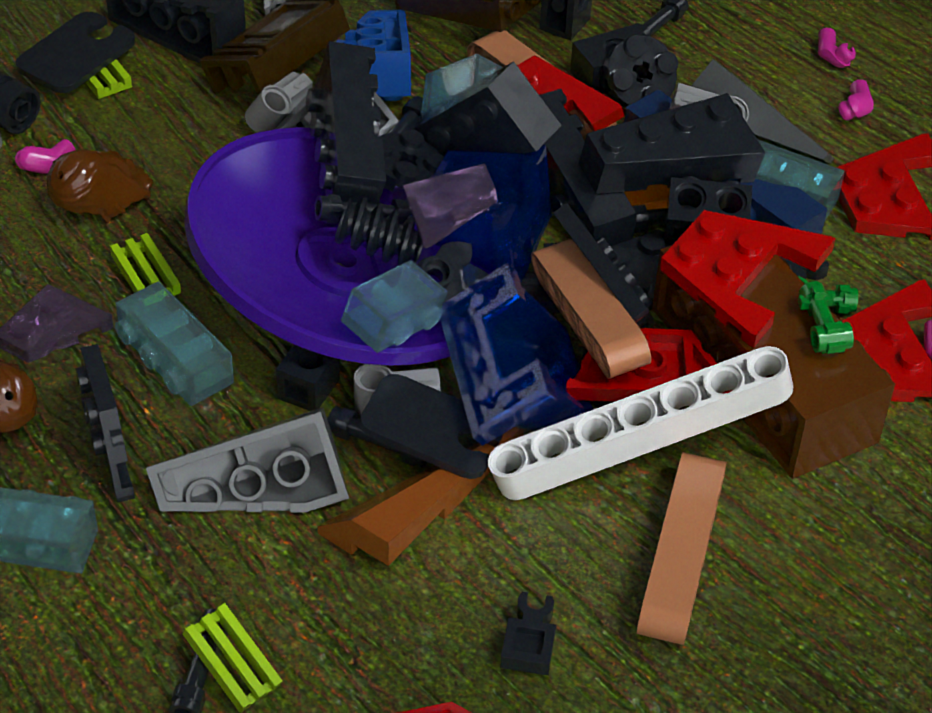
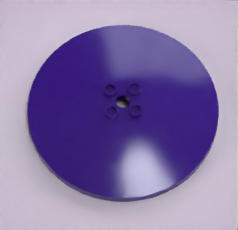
(277, 264)

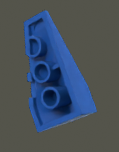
(389, 36)

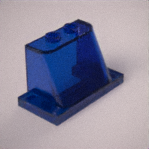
(517, 220)
(509, 358)

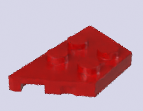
(672, 356)

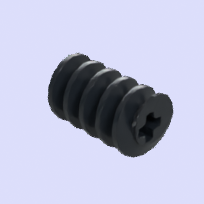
(379, 232)

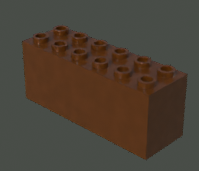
(835, 398)

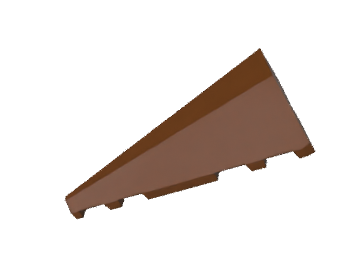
(398, 515)

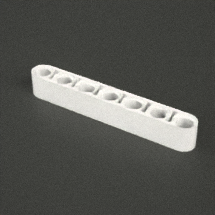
(657, 408)

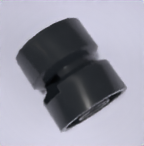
(17, 105)

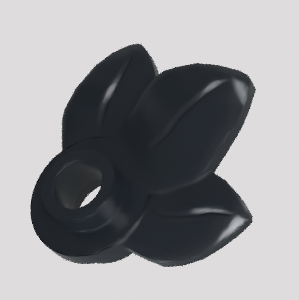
(453, 268)

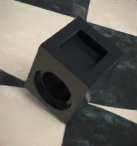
(306, 378)

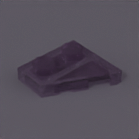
(449, 201)
(50, 323)

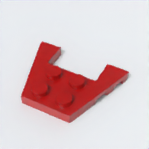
(592, 105)
(881, 193)
(726, 253)
(892, 343)

